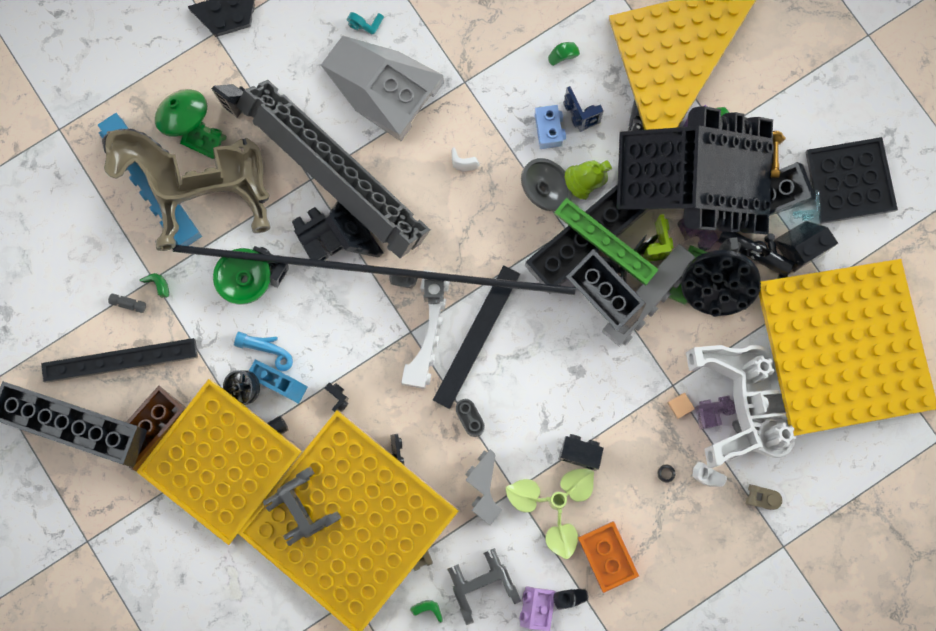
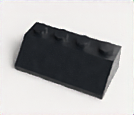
(607, 292)

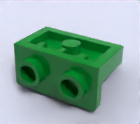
(203, 139)

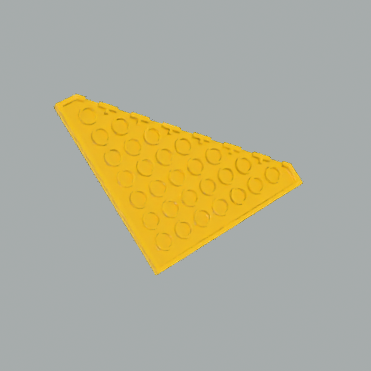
(673, 51)

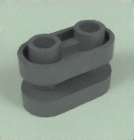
(470, 418)

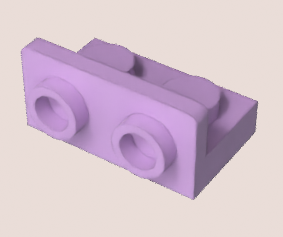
(537, 608)

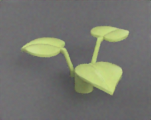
(577, 484)

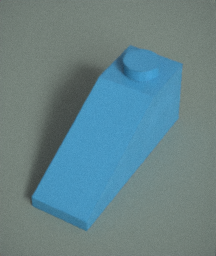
(278, 381)

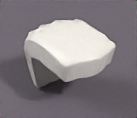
(464, 165)
(708, 475)

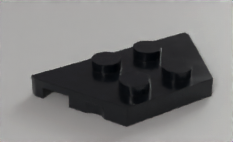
(224, 15)
(351, 232)

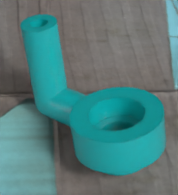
(357, 22)

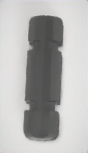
(127, 303)

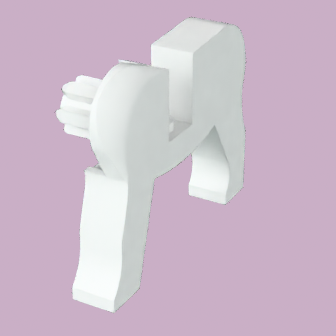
(753, 383)

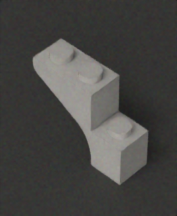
(480, 478)

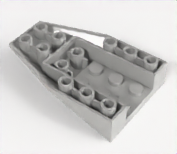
(381, 83)

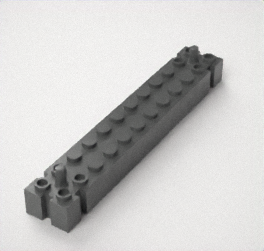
(333, 168)

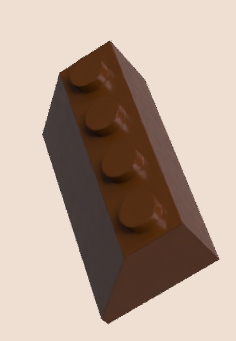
(157, 416)

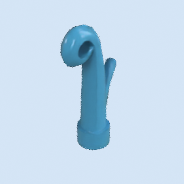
(263, 344)

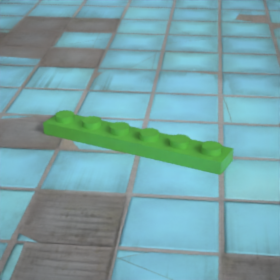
(606, 241)

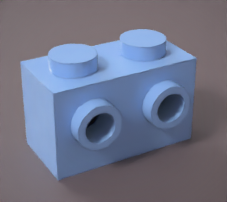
(549, 126)

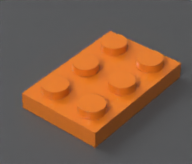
(608, 557)

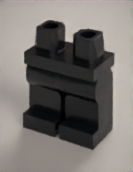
(312, 232)

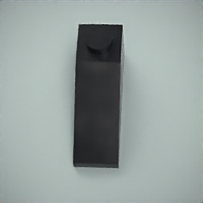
(228, 97)

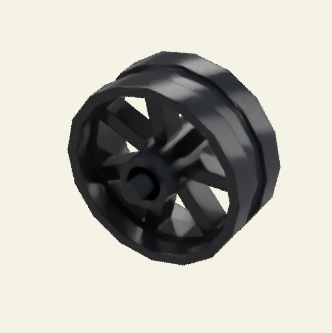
(240, 387)

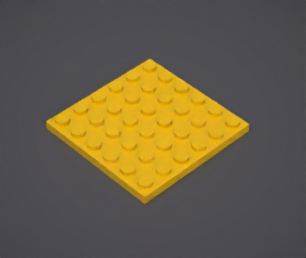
(219, 461)

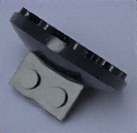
(721, 283)

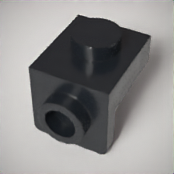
(337, 392)

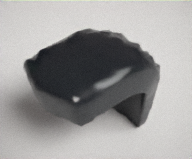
(570, 598)

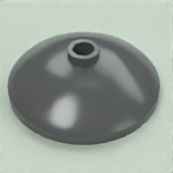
(545, 184)

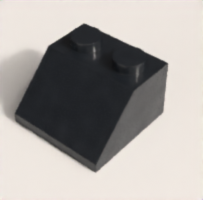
(581, 453)

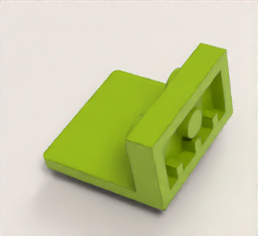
(660, 250)

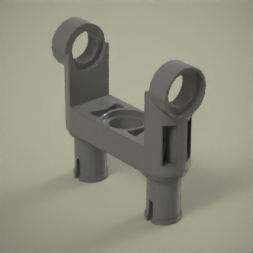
(287, 495)
(464, 587)

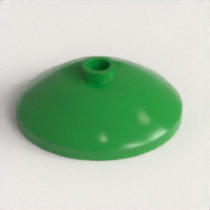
(180, 112)
(229, 275)

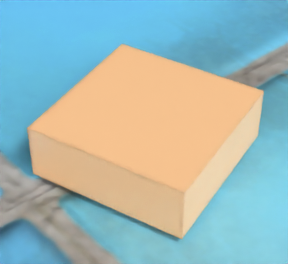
(681, 405)

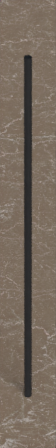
(375, 269)

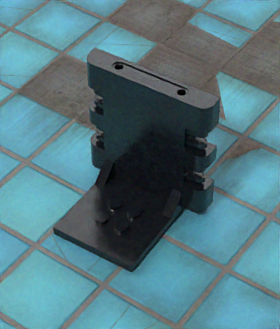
(710, 169)

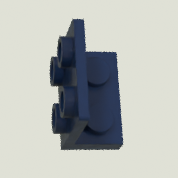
(583, 120)

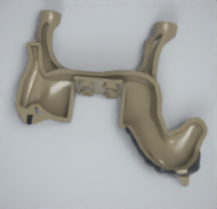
(234, 173)

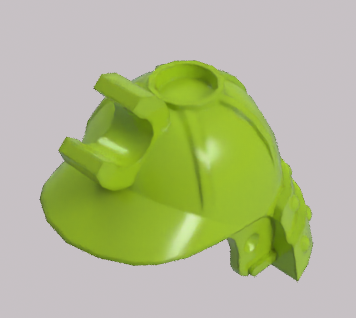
(586, 177)

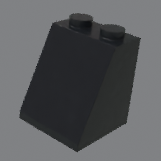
(805, 243)

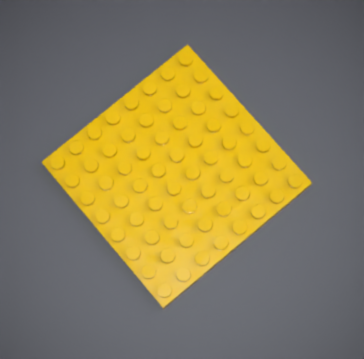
(846, 346)
(382, 529)

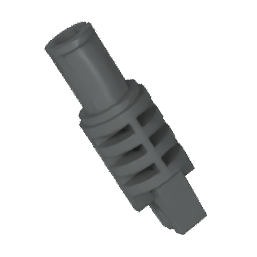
(731, 244)

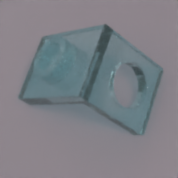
(809, 214)

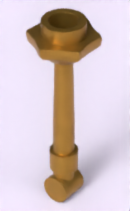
(778, 138)

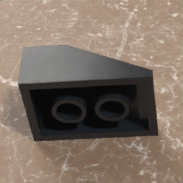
(790, 189)

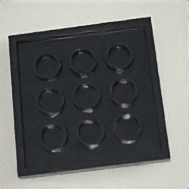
(852, 180)

